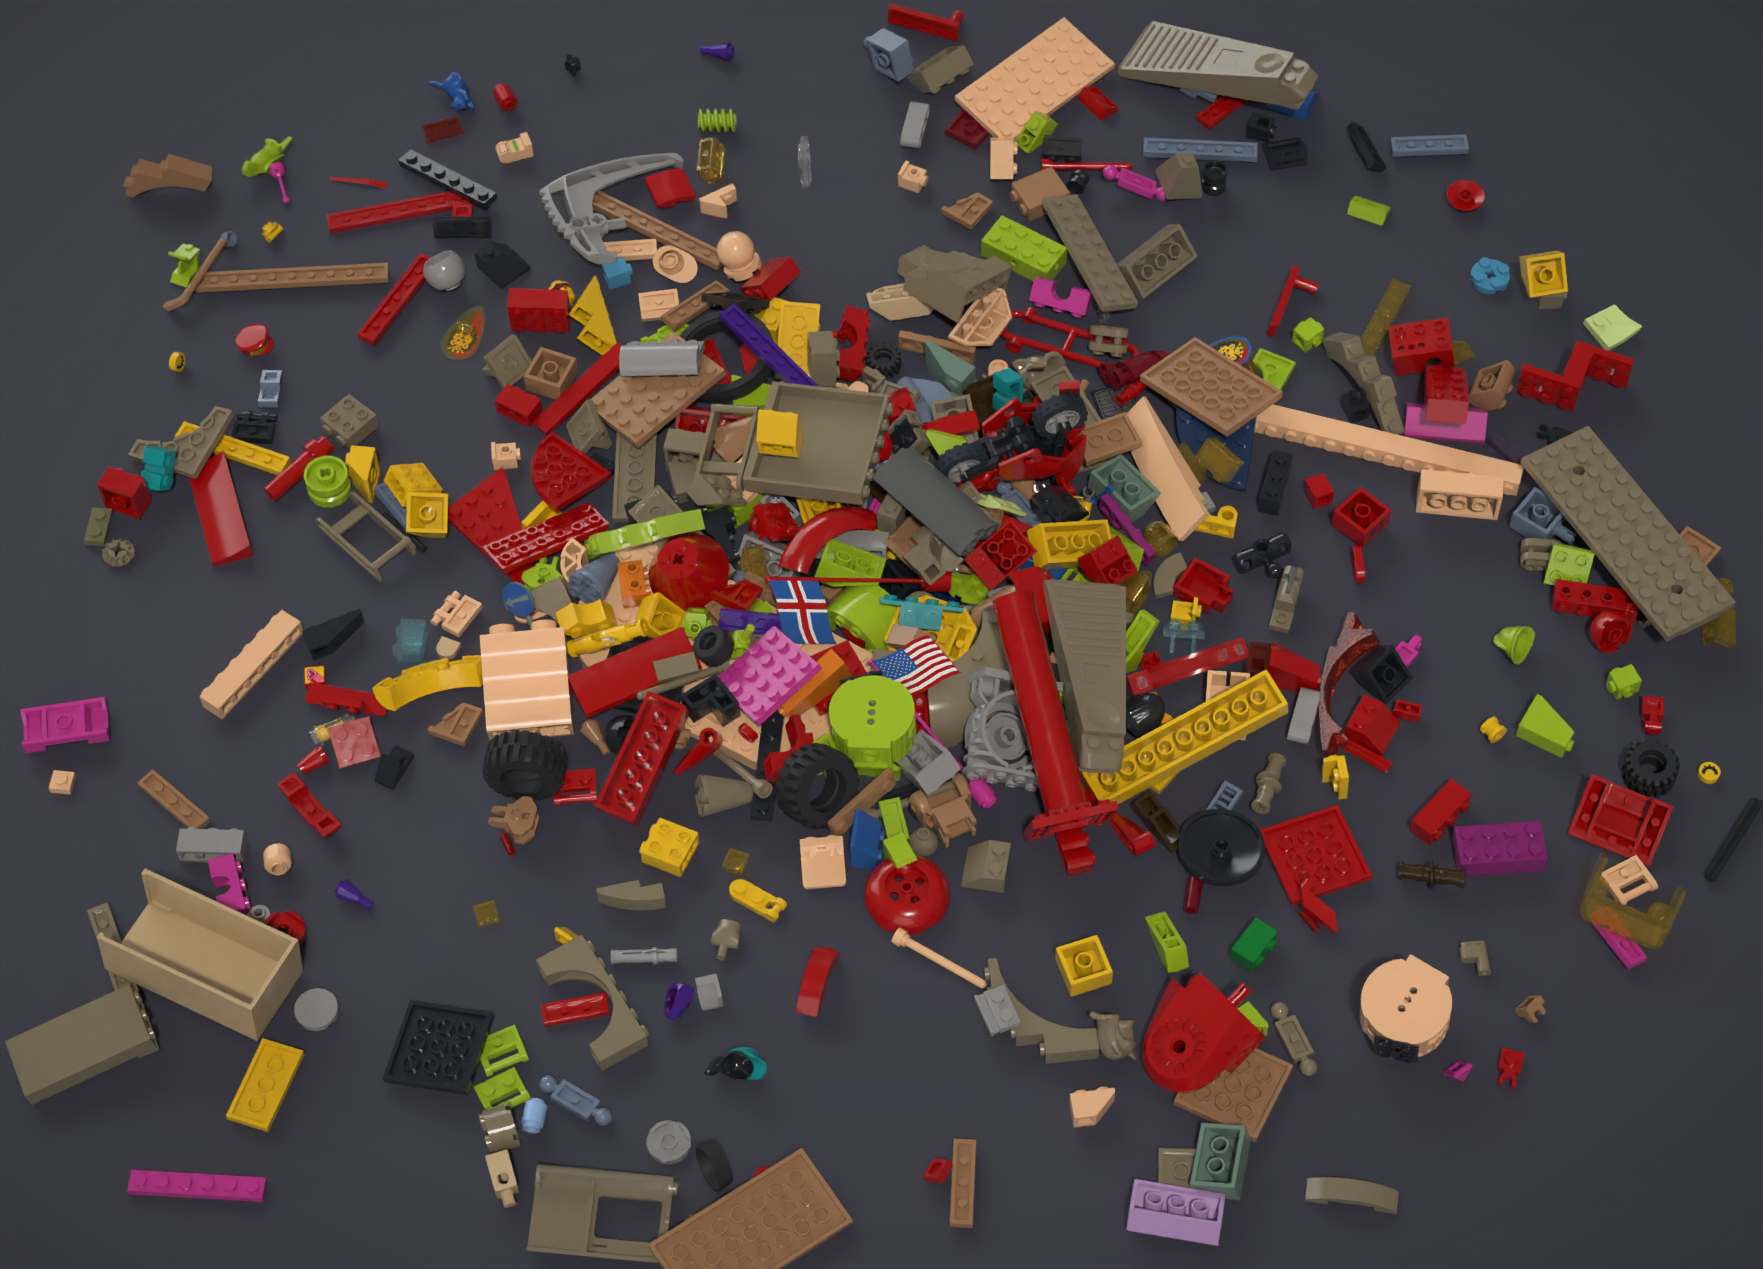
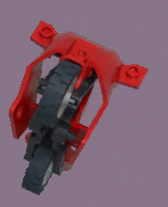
(1018, 451)

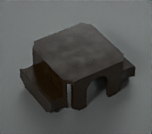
(981, 397)

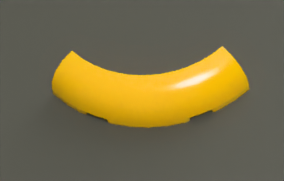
(428, 679)

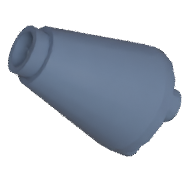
(594, 579)

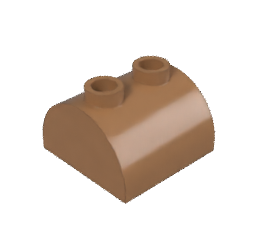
(1492, 386)

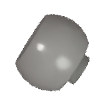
(444, 270)

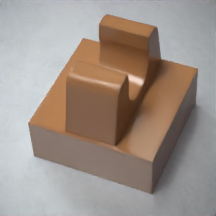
(1529, 1006)

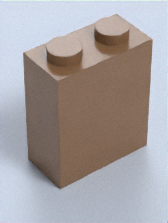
(1030, 192)

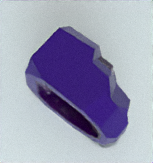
(677, 1000)

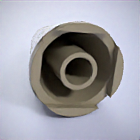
(720, 794)

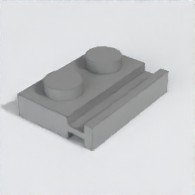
(997, 1010)

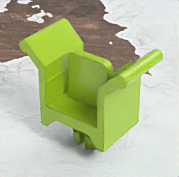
(187, 265)

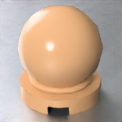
(738, 255)

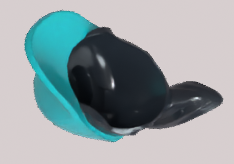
(739, 1064)

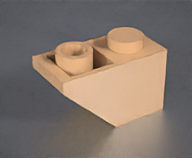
(1090, 1106)

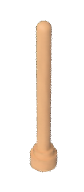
(902, 938)

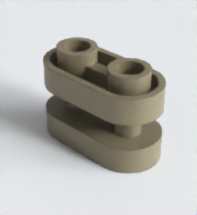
(1100, 346)
(1536, 553)

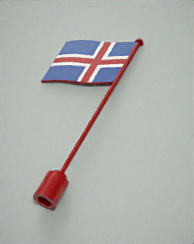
(804, 609)

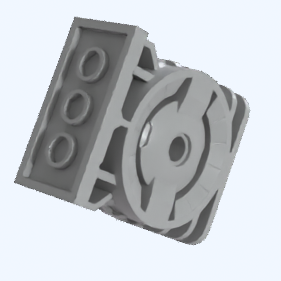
(986, 740)

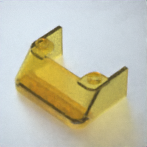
(1642, 928)

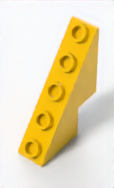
(592, 313)

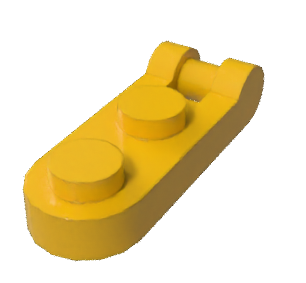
(756, 899)

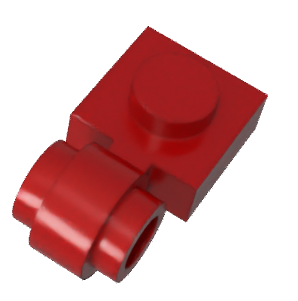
(1653, 710)

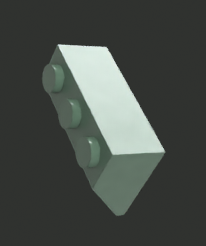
(1131, 489)
(1221, 1159)

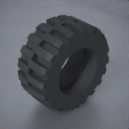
(524, 765)
(798, 775)

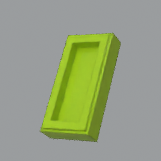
(893, 817)

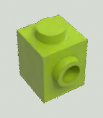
(1308, 334)
(1623, 682)

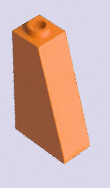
(818, 687)

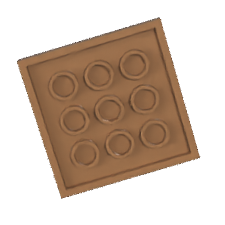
(1243, 1096)

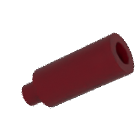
(1193, 895)

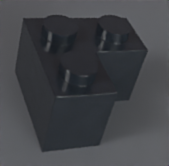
(711, 697)

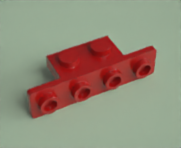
(346, 699)

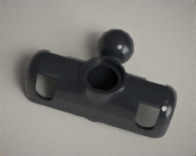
(1272, 551)

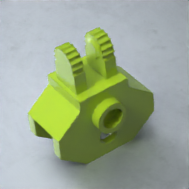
(541, 573)

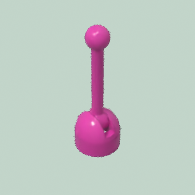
(277, 170)

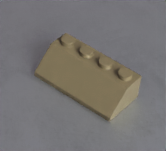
(1157, 260)

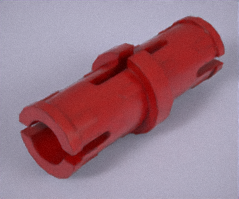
(1131, 391)

